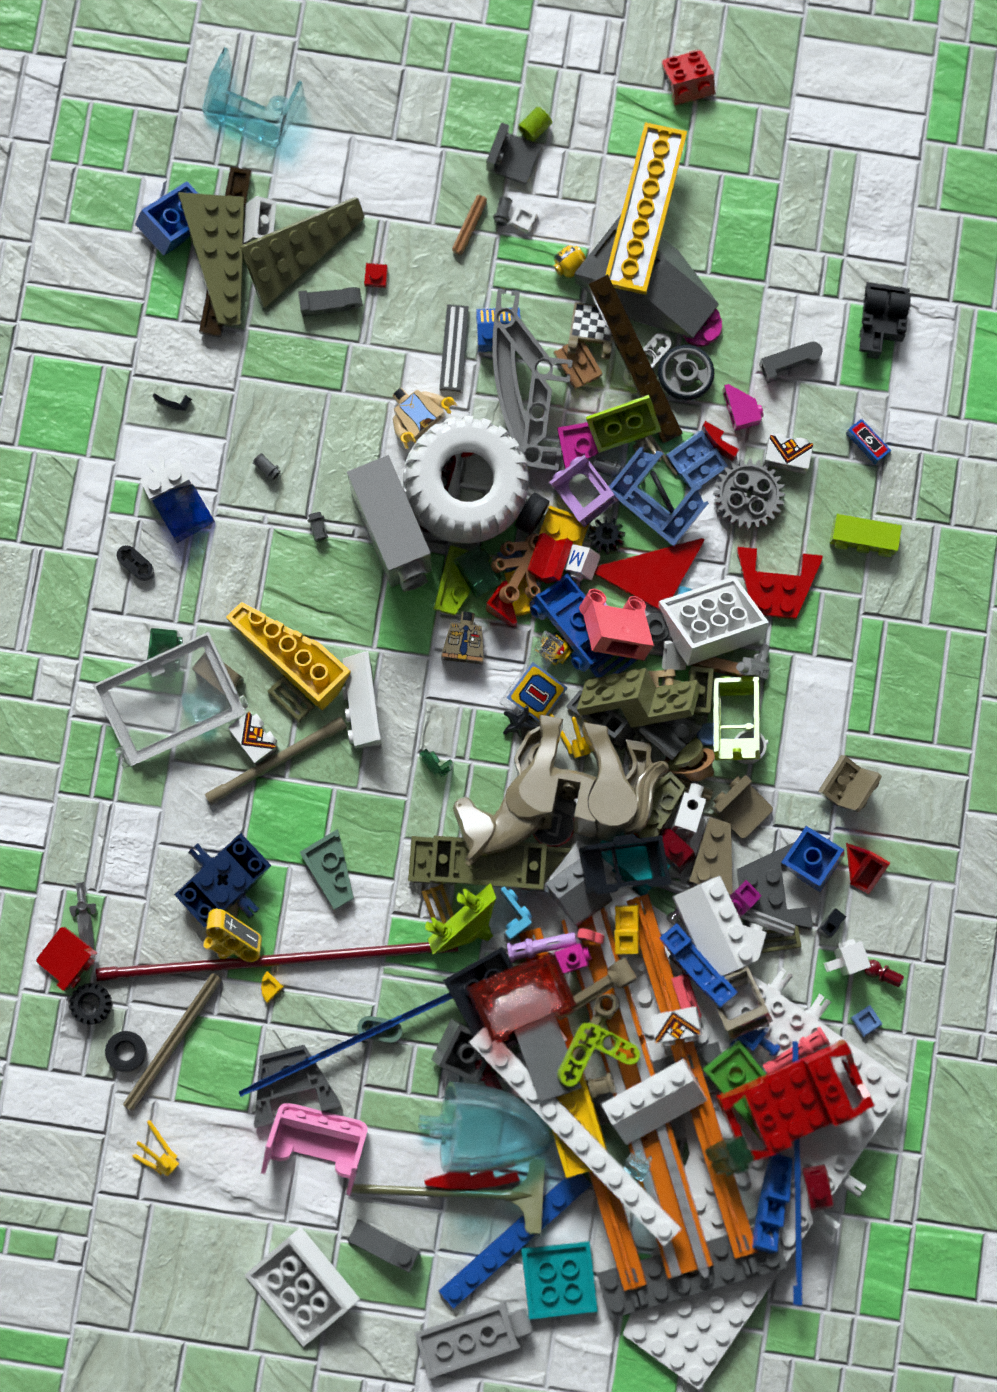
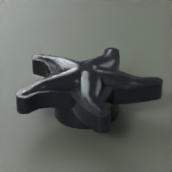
(519, 723)

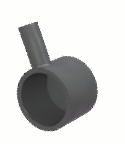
(658, 628)

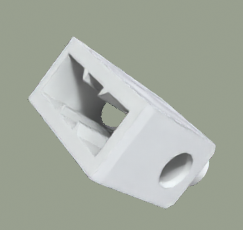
(687, 820)

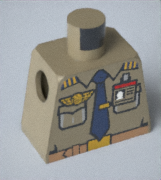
(464, 641)

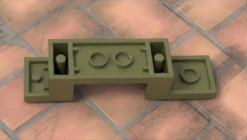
(444, 862)

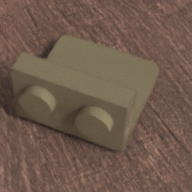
(849, 784)
(742, 807)

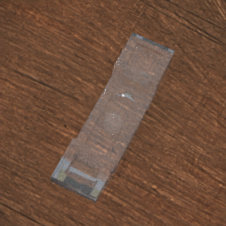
(543, 656)

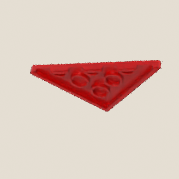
(652, 574)

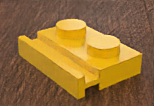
(562, 525)

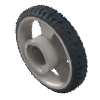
(704, 376)

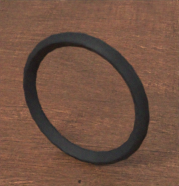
(662, 491)

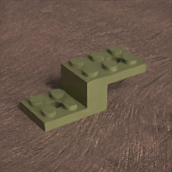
(639, 697)

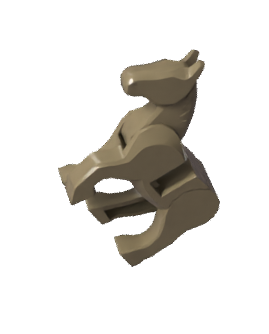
(604, 807)

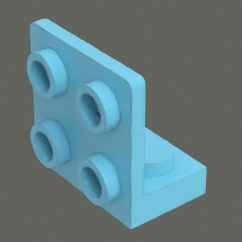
(516, 927)

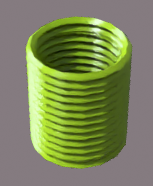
(535, 124)

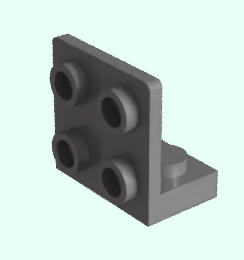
(512, 155)
(671, 735)

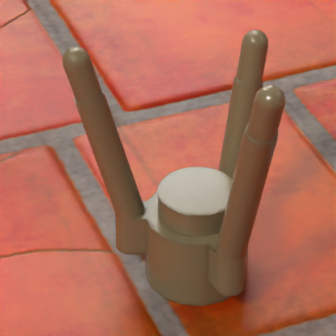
(650, 445)

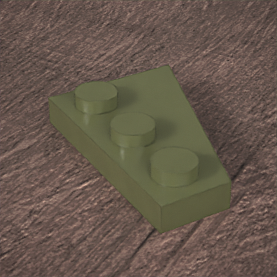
(665, 799)

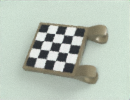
(589, 327)

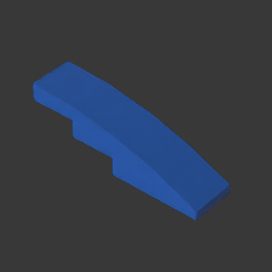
(771, 1203)

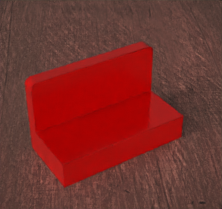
(549, 558)

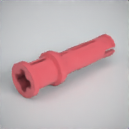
(805, 1047)

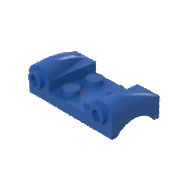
(561, 606)

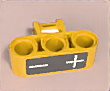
(230, 936)

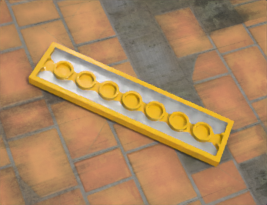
(645, 207)

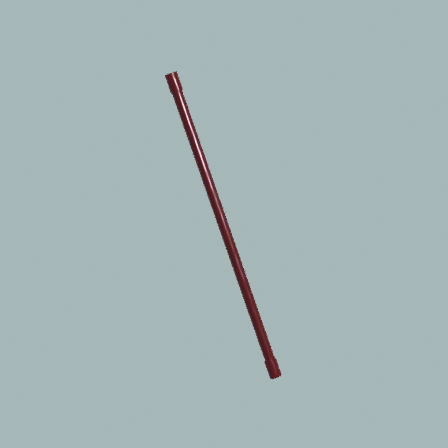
(116, 973)

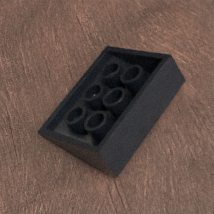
(476, 972)

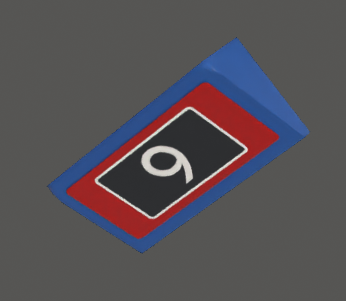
(868, 441)

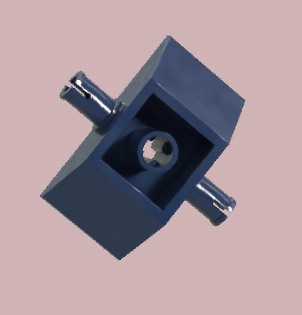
(241, 864)

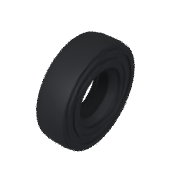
(113, 1044)

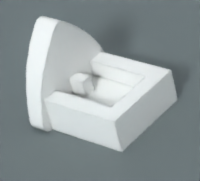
(671, 656)

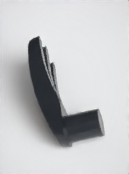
(174, 405)

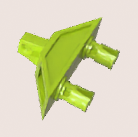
(466, 924)

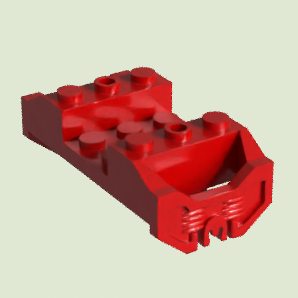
(797, 1099)

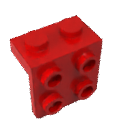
(689, 77)
(66, 958)

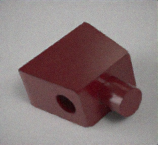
(677, 852)
(818, 1188)

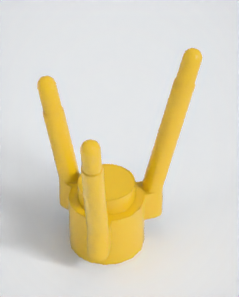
(579, 746)
(164, 1164)

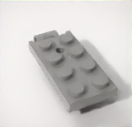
(462, 1339)

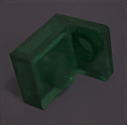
(431, 761)

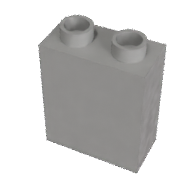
(390, 523)

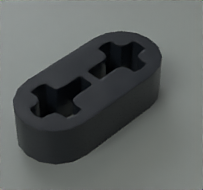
(138, 558)

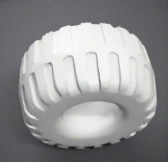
(457, 519)

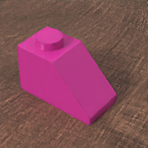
(742, 408)

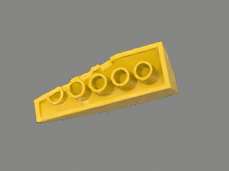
(298, 658)

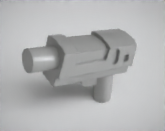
(756, 667)

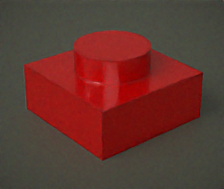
(375, 275)

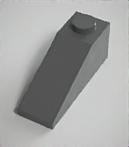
(618, 727)
(384, 1245)

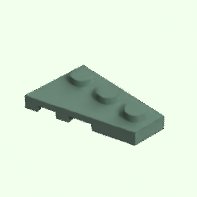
(329, 868)

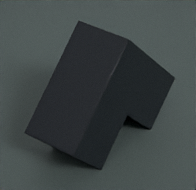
(831, 923)

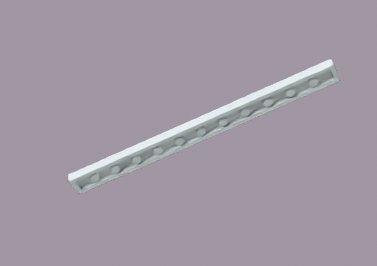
(579, 1140)

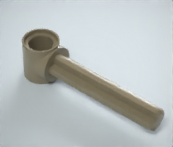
(619, 975)
(599, 1018)

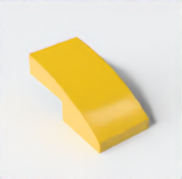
(627, 929)

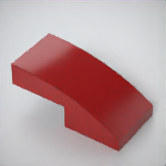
(714, 435)

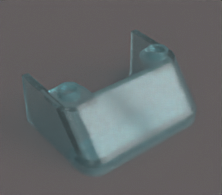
(244, 116)

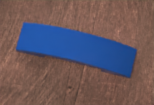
(697, 966)

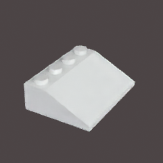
(713, 620)
(302, 1286)

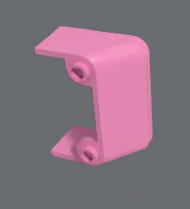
(319, 1136)

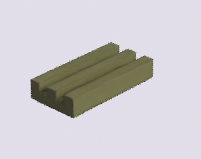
(304, 712)
(796, 936)

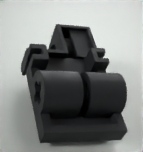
(883, 317)

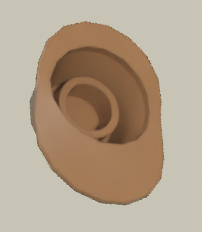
(700, 770)

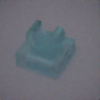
(636, 1166)

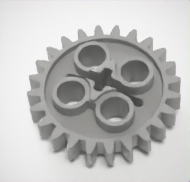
(753, 474)

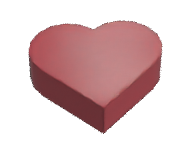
(590, 936)

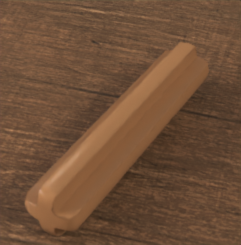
(469, 224)

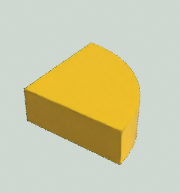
(270, 987)

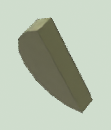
(689, 755)

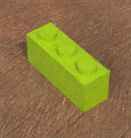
(865, 535)

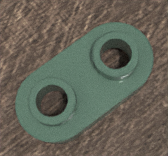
(382, 1036)

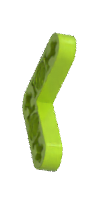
(595, 1042)

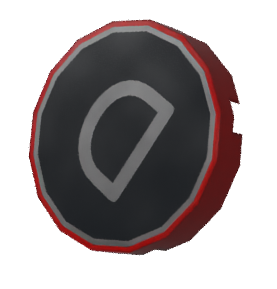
(559, 833)

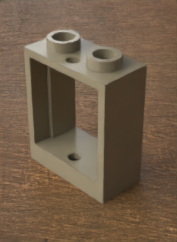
(749, 1020)

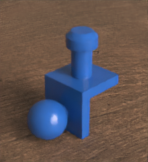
(757, 1037)

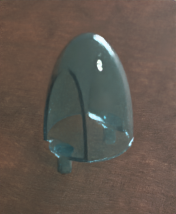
(486, 1129)

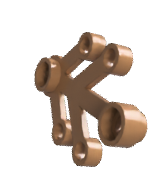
(522, 564)

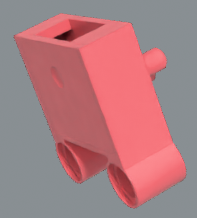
(616, 629)

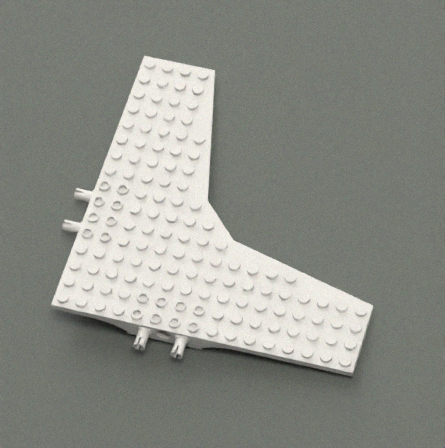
(699, 1328)

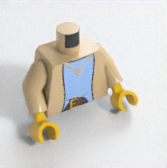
(418, 413)

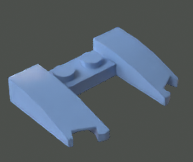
(668, 525)

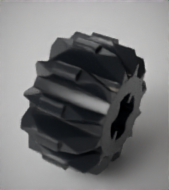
(597, 532)

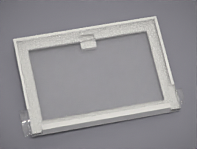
(169, 699)

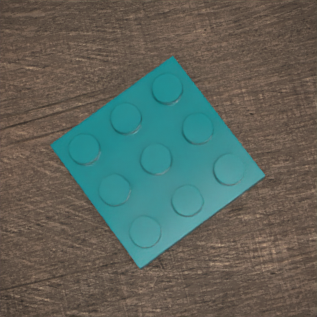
(559, 1280)

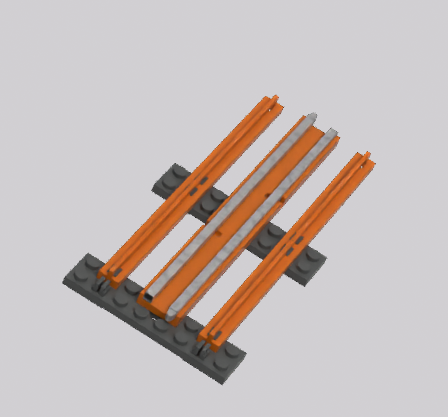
(719, 1261)

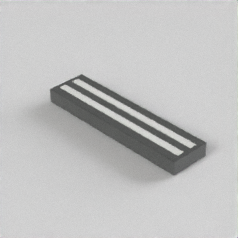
(453, 348)

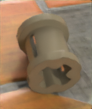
(601, 1085)

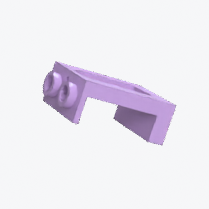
(561, 482)

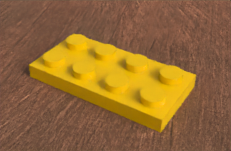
(581, 1107)

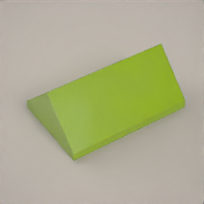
(623, 423)

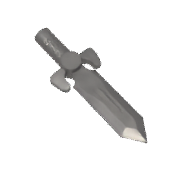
(83, 919)

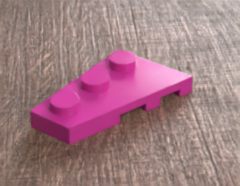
(575, 442)

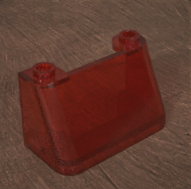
(521, 996)

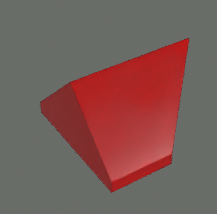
(501, 610)
(865, 867)

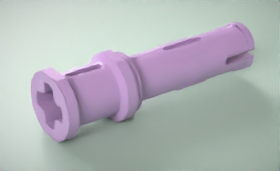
(540, 946)

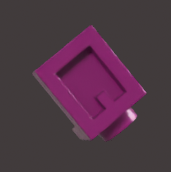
(744, 897)

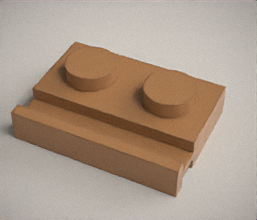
(584, 366)

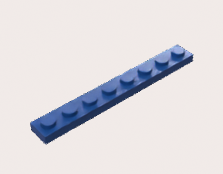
(511, 1241)

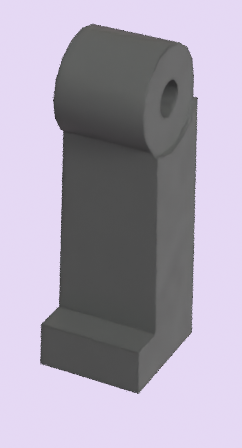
(329, 301)
(793, 357)

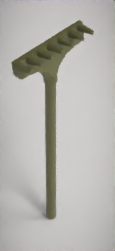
(526, 1195)

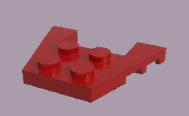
(777, 593)

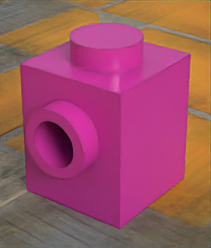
(573, 958)

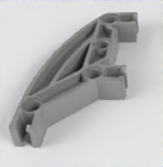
(521, 423)

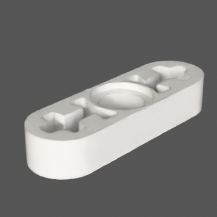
(651, 344)

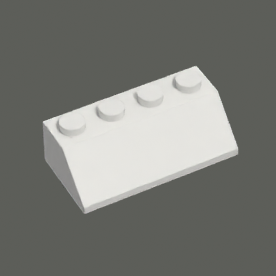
(362, 702)
(715, 926)
(654, 1101)

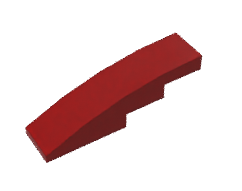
(468, 1181)

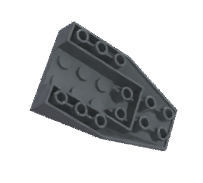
(675, 293)

